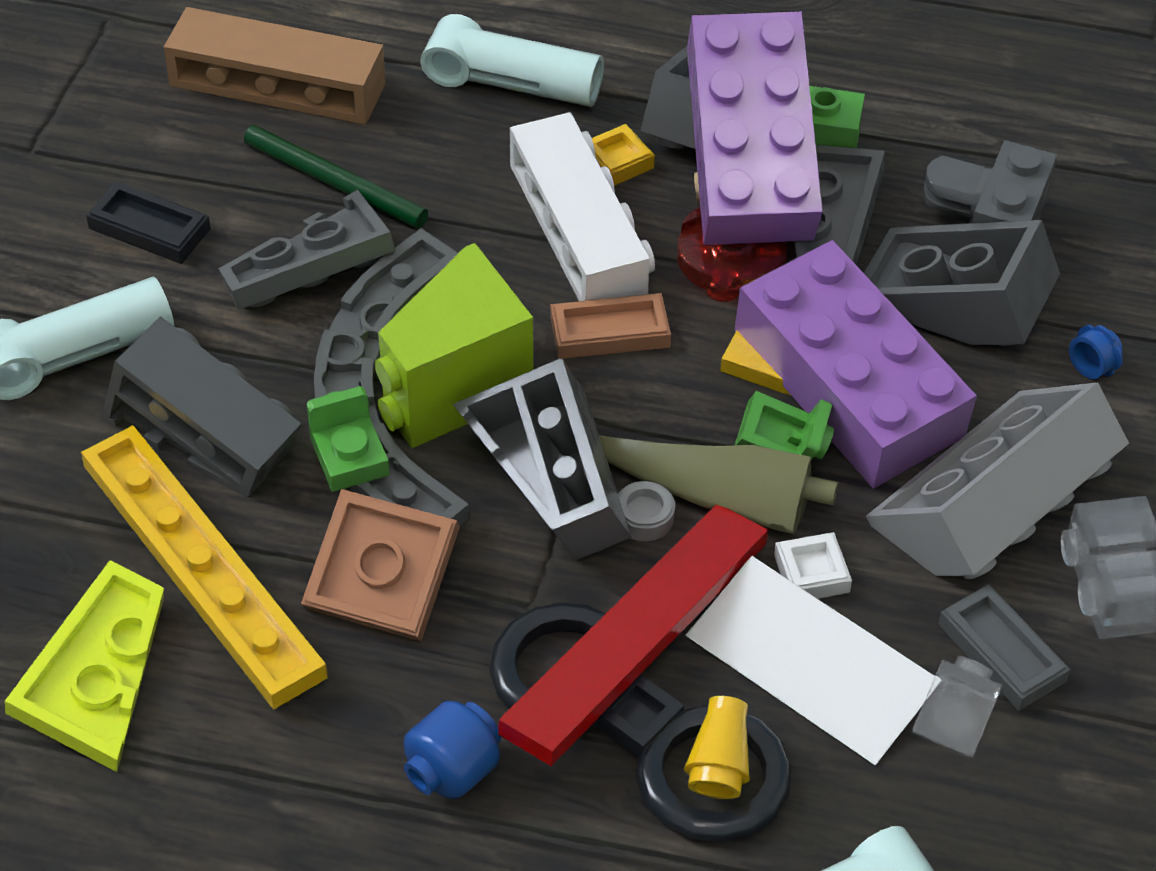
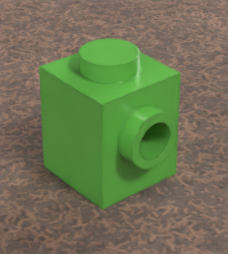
(836, 116)

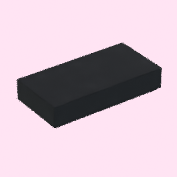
(148, 222)

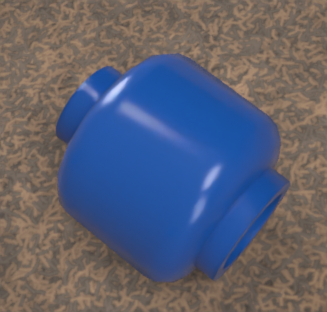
(451, 749)

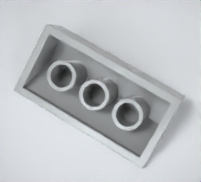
(1001, 479)

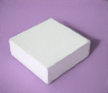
(814, 565)

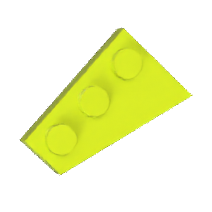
(93, 667)

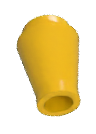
(720, 752)

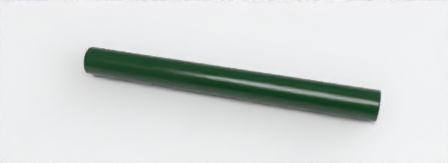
(335, 176)

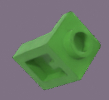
(346, 438)

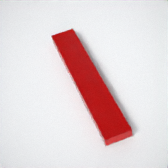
(631, 635)

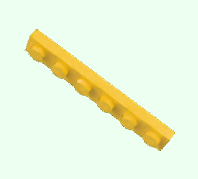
(205, 567)

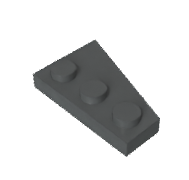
(848, 195)
(323, 248)

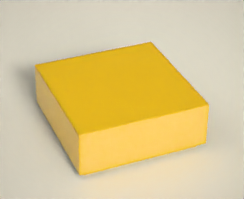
(622, 153)

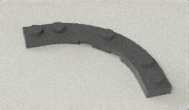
(349, 356)

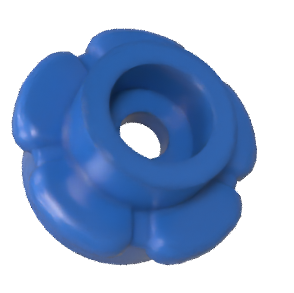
(1096, 352)

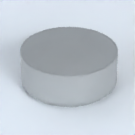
(648, 510)

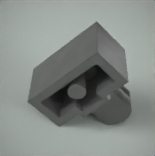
(1007, 192)

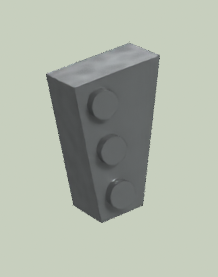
(200, 407)
(553, 453)

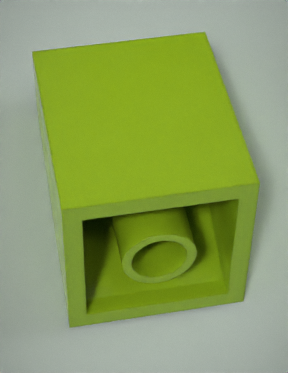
(449, 345)

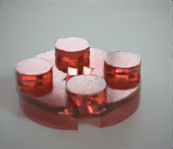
(723, 270)

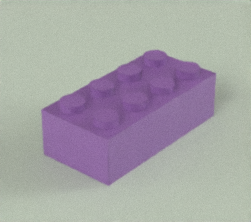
(753, 128)
(850, 346)

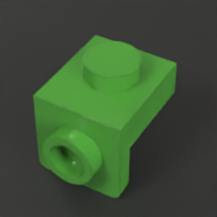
(785, 427)

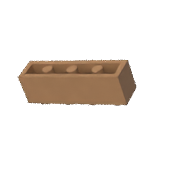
(275, 65)

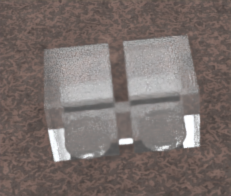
(1112, 564)

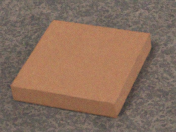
(381, 565)

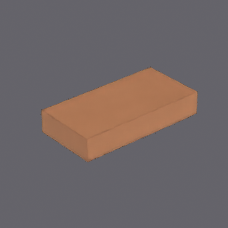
(610, 326)

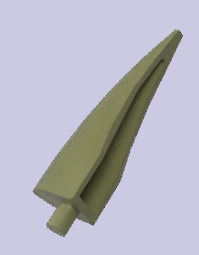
(747, 479)

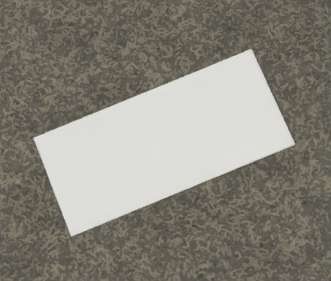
(813, 659)

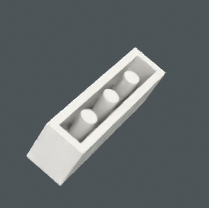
(579, 209)

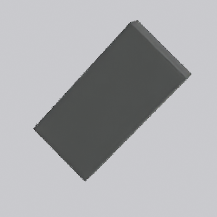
(1004, 642)

